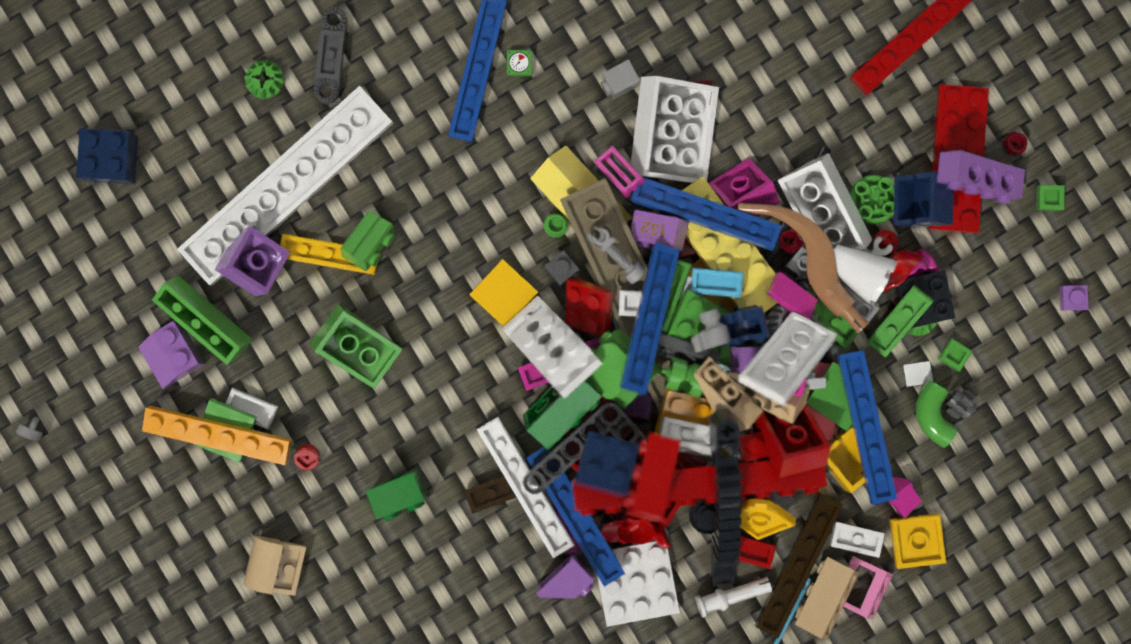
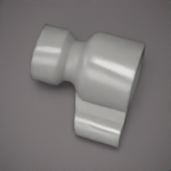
(714, 333)

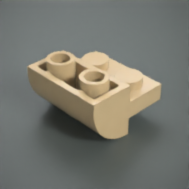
(274, 566)

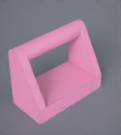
(876, 591)

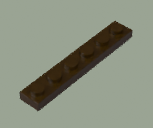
(798, 565)

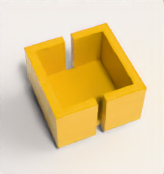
(845, 461)

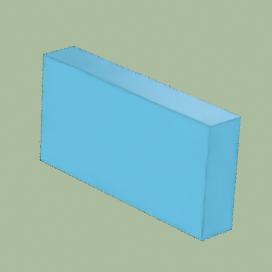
(717, 282)

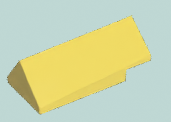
(564, 175)

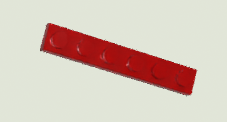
(906, 43)

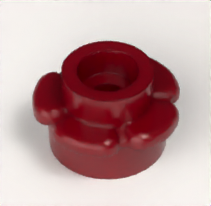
(1021, 141)
(786, 239)

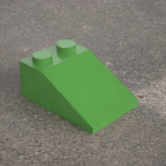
(355, 346)

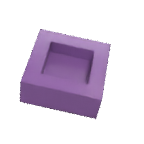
(1073, 298)

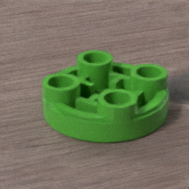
(874, 198)

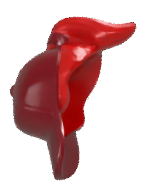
(634, 530)

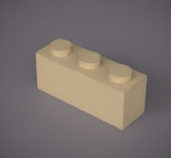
(826, 598)

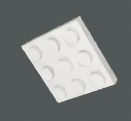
(644, 589)

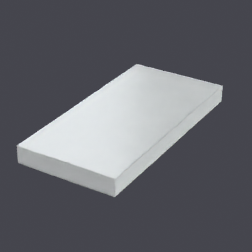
(787, 358)

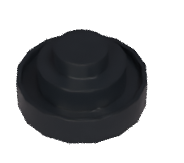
(702, 517)

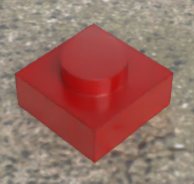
(752, 447)

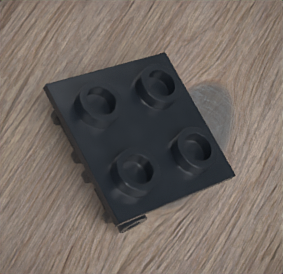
(937, 288)

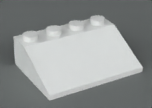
(674, 129)

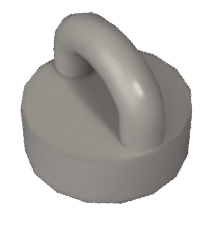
(30, 432)

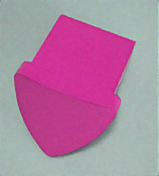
(906, 495)

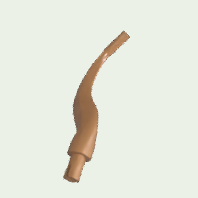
(820, 262)

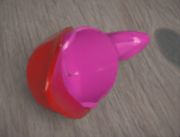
(910, 265)

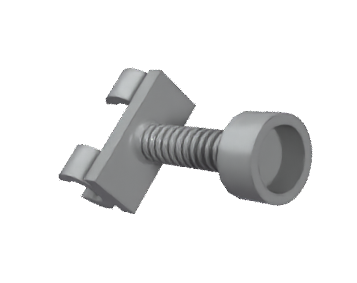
(604, 243)

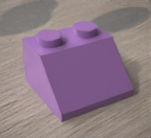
(252, 261)
(171, 354)
(567, 580)

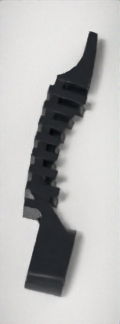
(725, 537)

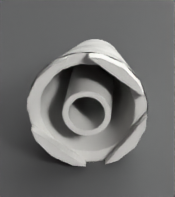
(863, 272)

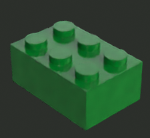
(554, 415)

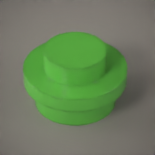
(555, 225)

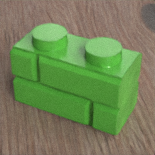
(368, 241)

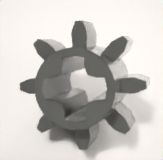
(961, 404)

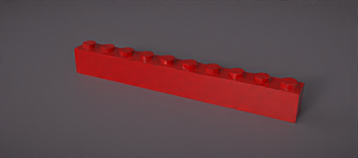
(697, 484)

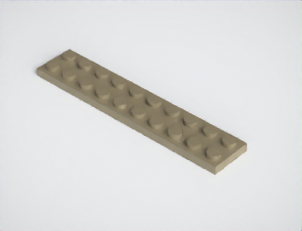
(598, 207)

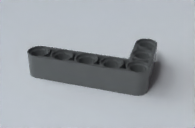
(578, 436)

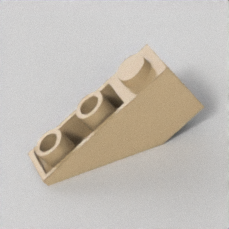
(725, 393)
(787, 412)

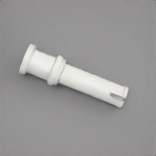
(722, 599)

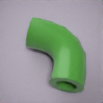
(930, 417)

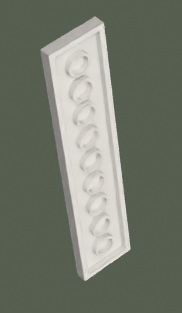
(289, 180)

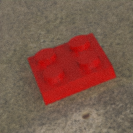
(588, 307)

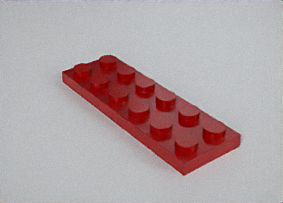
(960, 126)

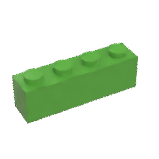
(202, 320)

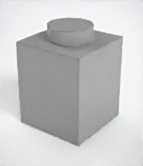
(620, 80)

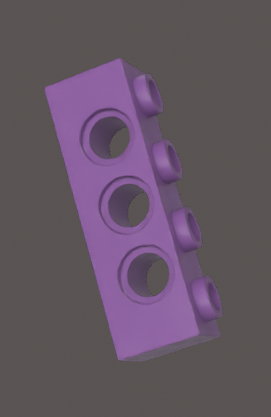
(980, 176)

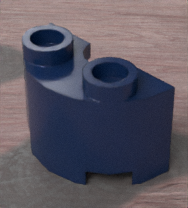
(746, 324)

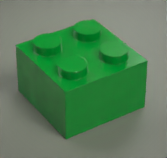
(397, 494)

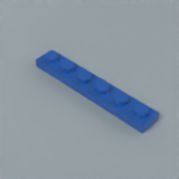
(477, 70)
(707, 214)
(649, 319)
(867, 427)
(582, 527)

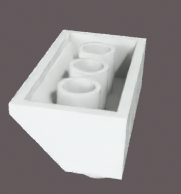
(822, 197)

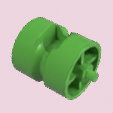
(680, 376)

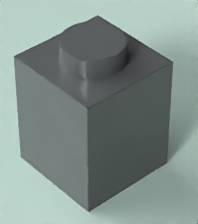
(561, 268)

